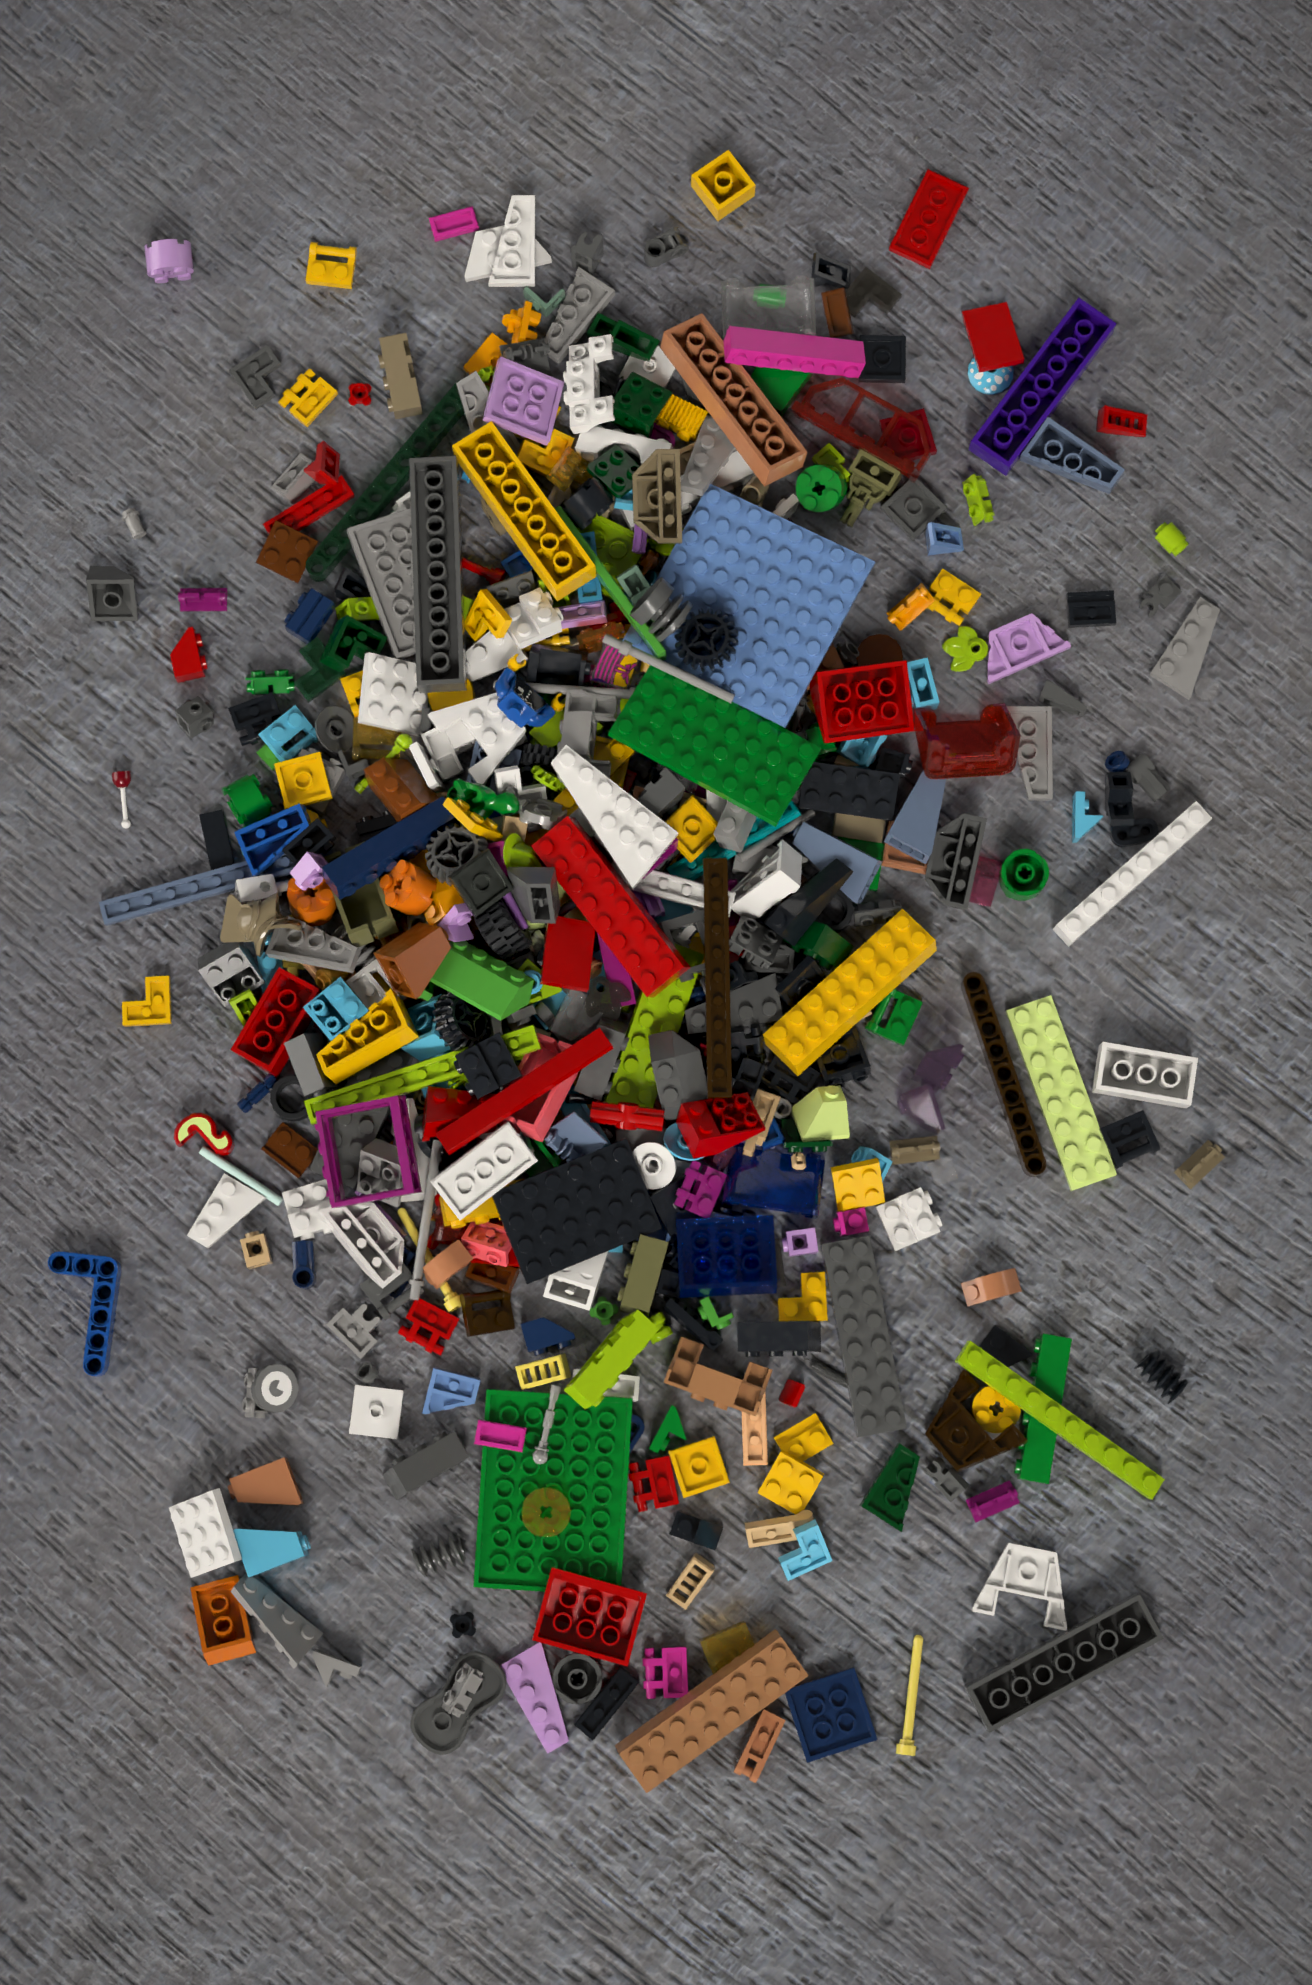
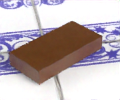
(837, 313)

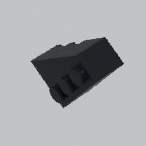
(778, 1337)

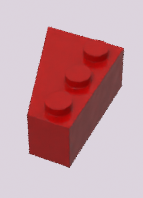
(445, 1106)

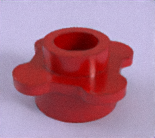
(359, 388)

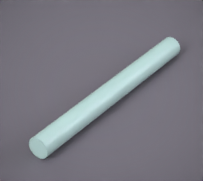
(240, 1175)

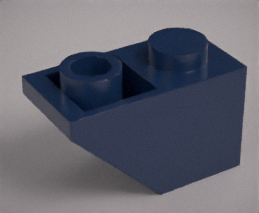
(543, 1333)

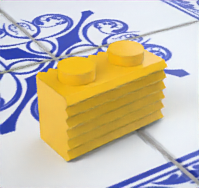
(682, 418)

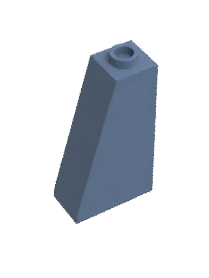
(918, 819)
(824, 848)

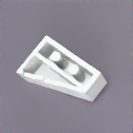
(770, 883)

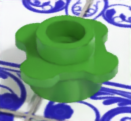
(603, 1304)

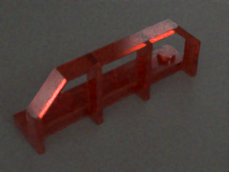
(846, 433)

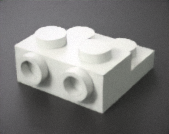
(534, 618)
(305, 1209)
(909, 1219)

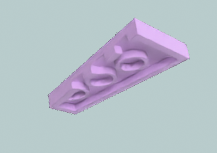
(534, 1690)

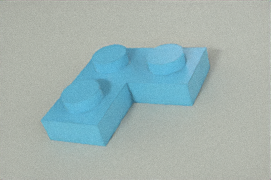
(811, 1553)

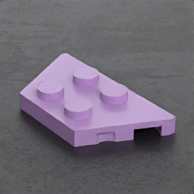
(1020, 646)

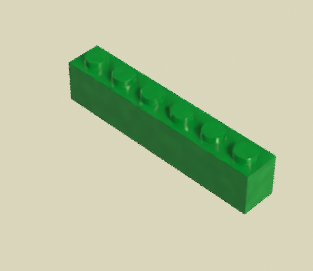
(1049, 1377)

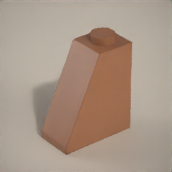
(267, 1485)

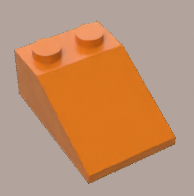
(222, 1621)

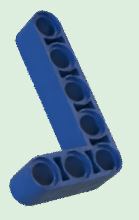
(97, 1303)

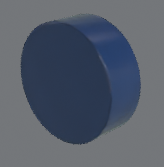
(1117, 761)

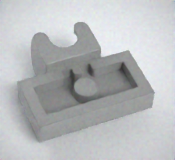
(355, 1330)

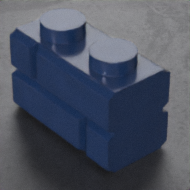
(309, 616)

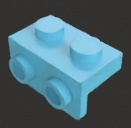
(861, 750)

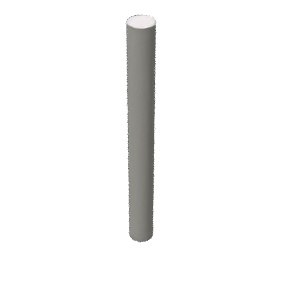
(774, 836)

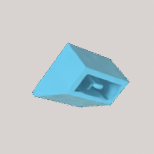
(335, 1009)

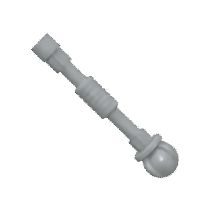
(540, 1455)

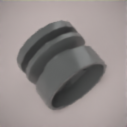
(661, 609)

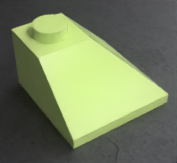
(822, 1115)

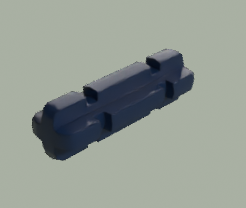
(257, 1093)

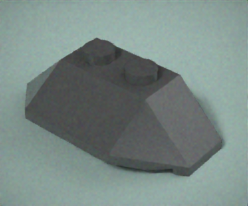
(955, 860)
(677, 1072)

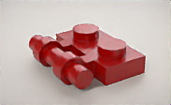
(432, 1319)
(661, 1482)

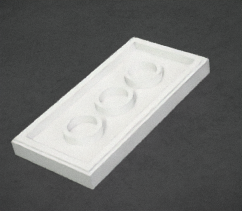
(483, 1170)

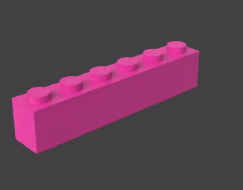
(794, 352)

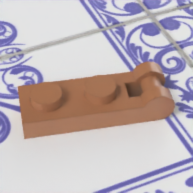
(759, 1745)

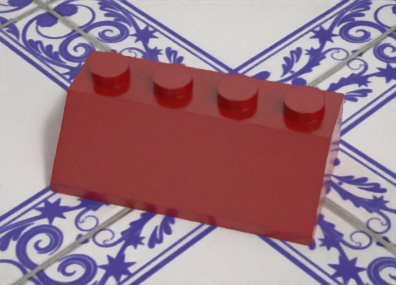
(275, 1021)

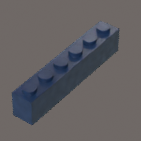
(386, 849)

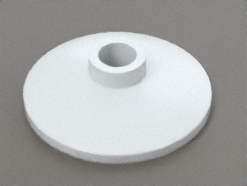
(653, 1176)

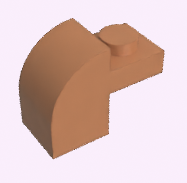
(447, 1264)
(991, 1287)

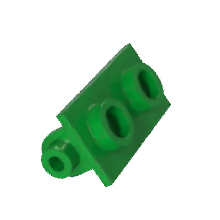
(261, 681)

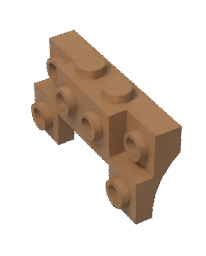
(715, 1385)

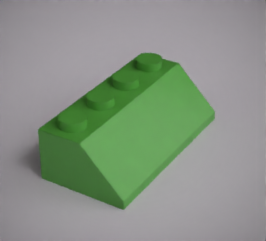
(483, 980)

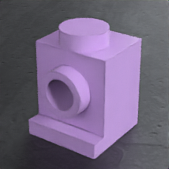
(309, 871)
(808, 1237)

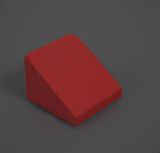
(792, 1393)

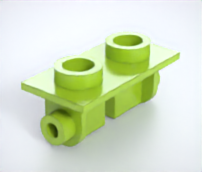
(975, 490)

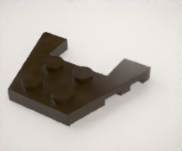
(961, 1436)

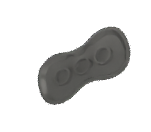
(444, 1731)

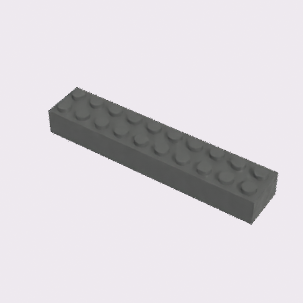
(437, 574)

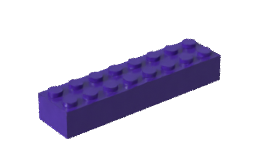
(1042, 386)

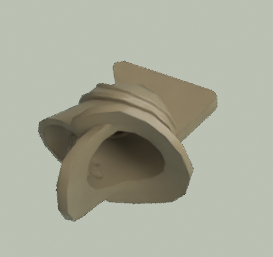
(254, 921)

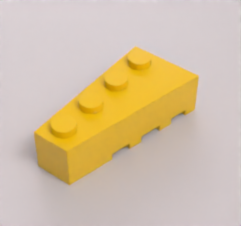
(368, 1039)

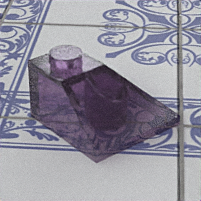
(922, 1108)

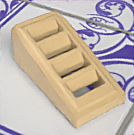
(703, 1564)

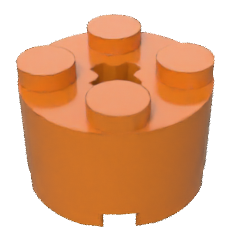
(408, 888)
(311, 906)

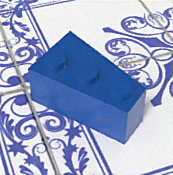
(265, 839)

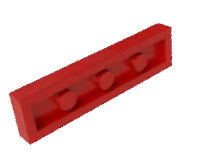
(313, 506)

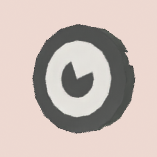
(274, 1388)

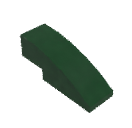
(626, 338)

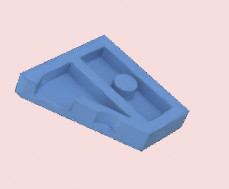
(450, 1390)

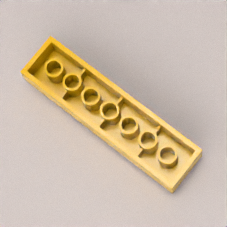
(524, 511)
(850, 992)

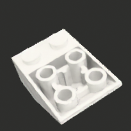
(577, 1283)

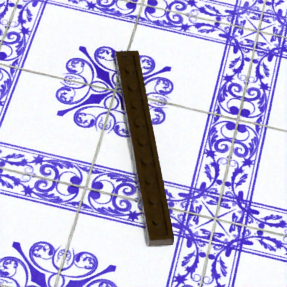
(717, 978)

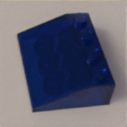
(726, 1256)

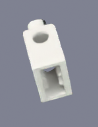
(259, 888)

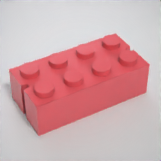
(537, 1117)

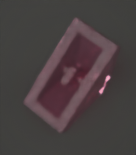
(985, 881)

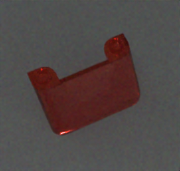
(968, 746)

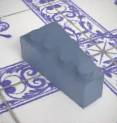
(1070, 457)

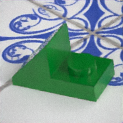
(670, 1424)

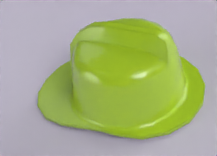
(518, 853)

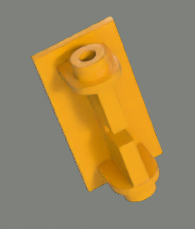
(910, 607)

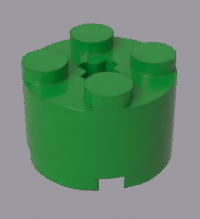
(824, 500)
(247, 801)
(1032, 865)

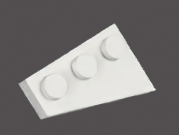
(491, 655)
(223, 1210)

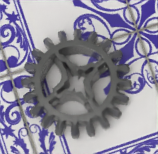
(443, 854)

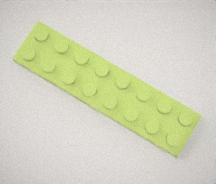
(1061, 1093)

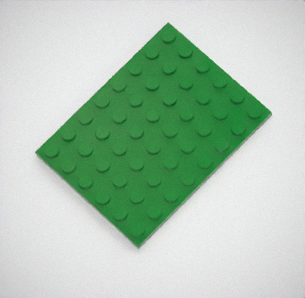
(584, 1463)

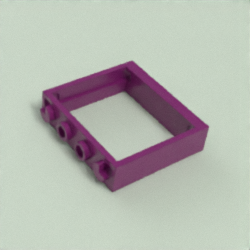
(404, 1143)

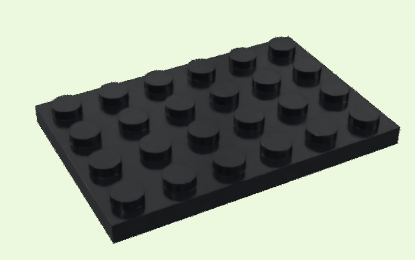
(576, 1210)

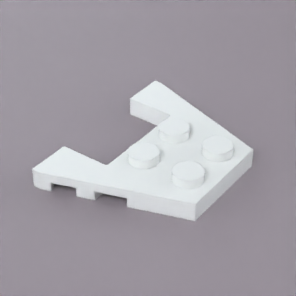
(488, 726)
(1026, 1573)

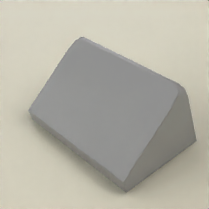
(294, 479)

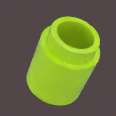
(1171, 538)

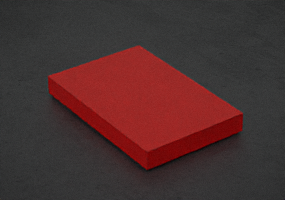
(992, 337)
(568, 954)

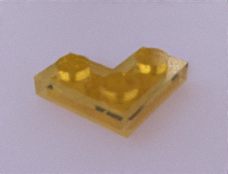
(568, 468)

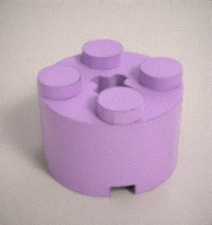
(169, 260)

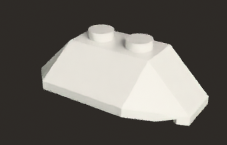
(368, 1240)

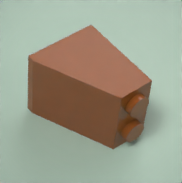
(413, 958)

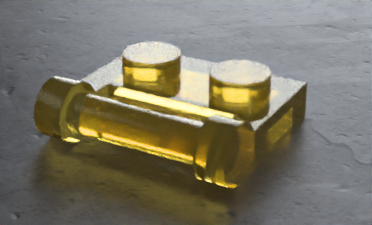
(372, 735)

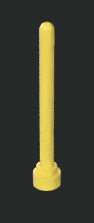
(451, 1299)
(906, 1744)

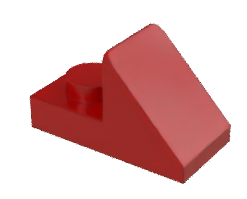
(326, 466)

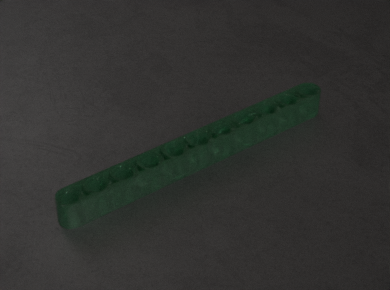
(379, 486)

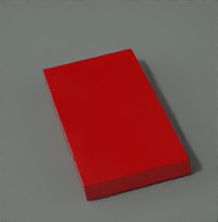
(928, 219)

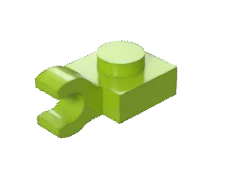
(831, 456)

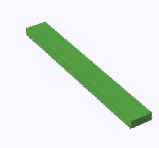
(615, 591)

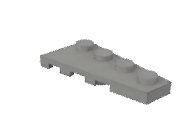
(474, 400)
(1184, 655)
(312, 948)

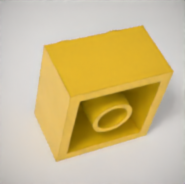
(723, 185)

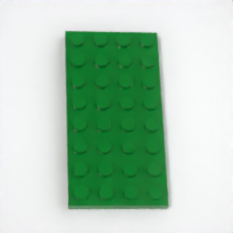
(715, 744)

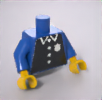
(520, 701)

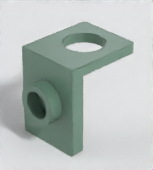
(539, 305)

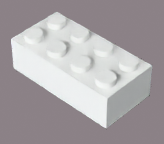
(1144, 1075)

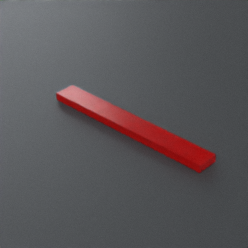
(524, 1091)

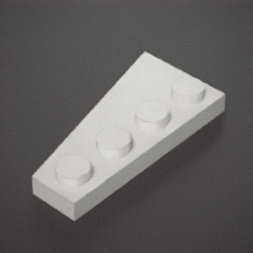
(516, 252)

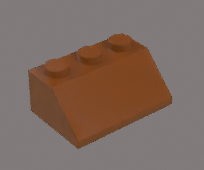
(399, 786)

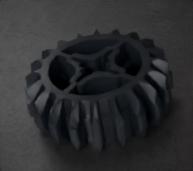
(714, 634)
(459, 1022)

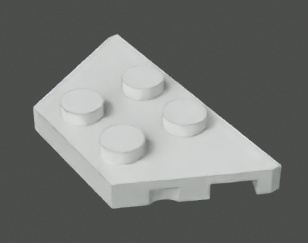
(485, 249)

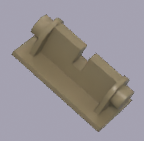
(914, 1150)
(1199, 1164)

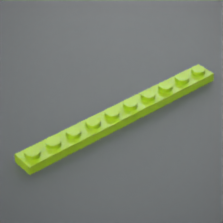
(414, 1076)
(1059, 1420)

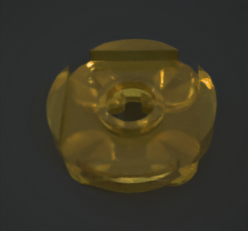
(545, 1526)

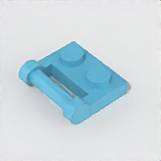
(284, 729)

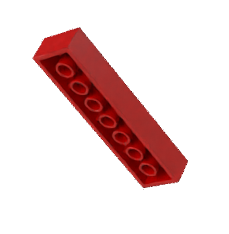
(611, 907)

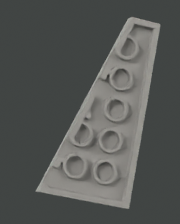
(386, 563)

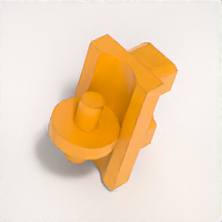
(518, 322)

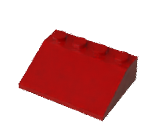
(862, 701)
(589, 1616)

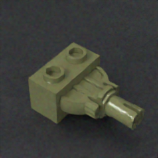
(870, 482)

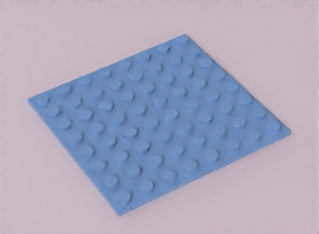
(777, 587)

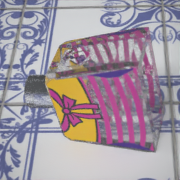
(615, 670)

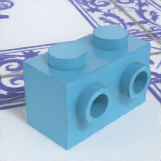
(922, 685)

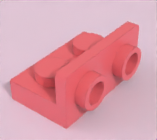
(487, 1243)

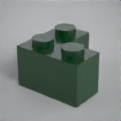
(350, 639)
(823, 945)

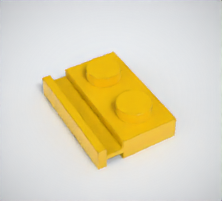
(804, 1438)

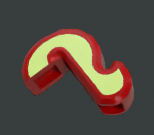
(208, 1129)

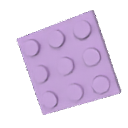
(523, 401)

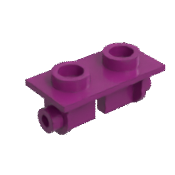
(202, 599)
(992, 1501)

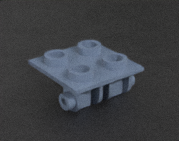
(573, 1137)

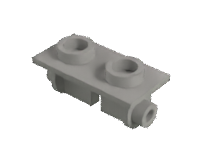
(249, 1405)
(465, 1680)

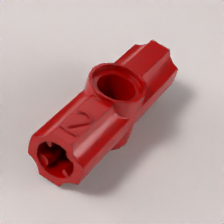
(627, 1115)

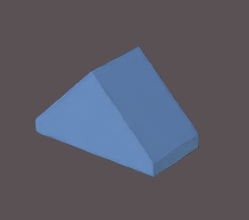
(943, 539)

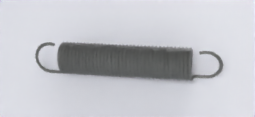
(828, 1373)

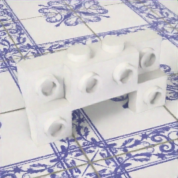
(583, 384)
(448, 745)

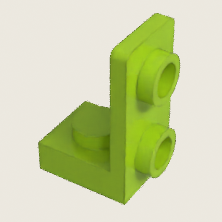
(358, 608)

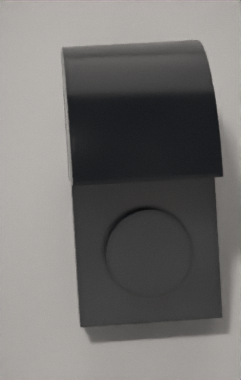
(1119, 798)

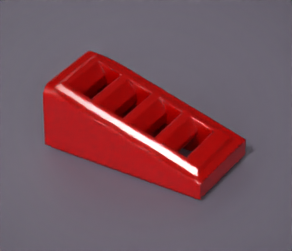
(1120, 429)

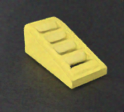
(563, 1368)

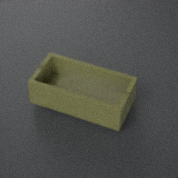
(365, 911)

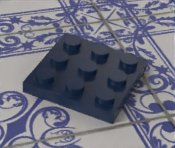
(830, 1715)

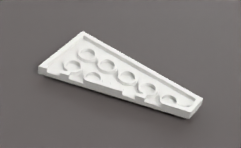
(621, 822)

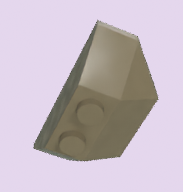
(658, 496)

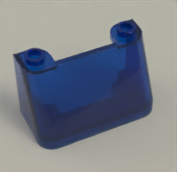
(772, 1182)

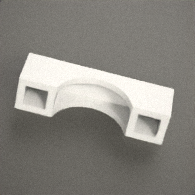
(599, 440)

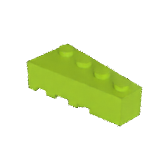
(611, 1359)

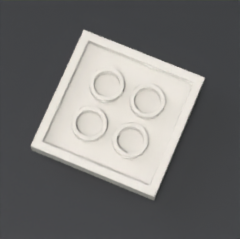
(391, 695)
(205, 1533)

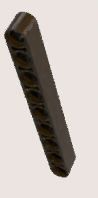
(1003, 1062)

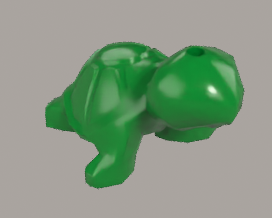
(485, 800)

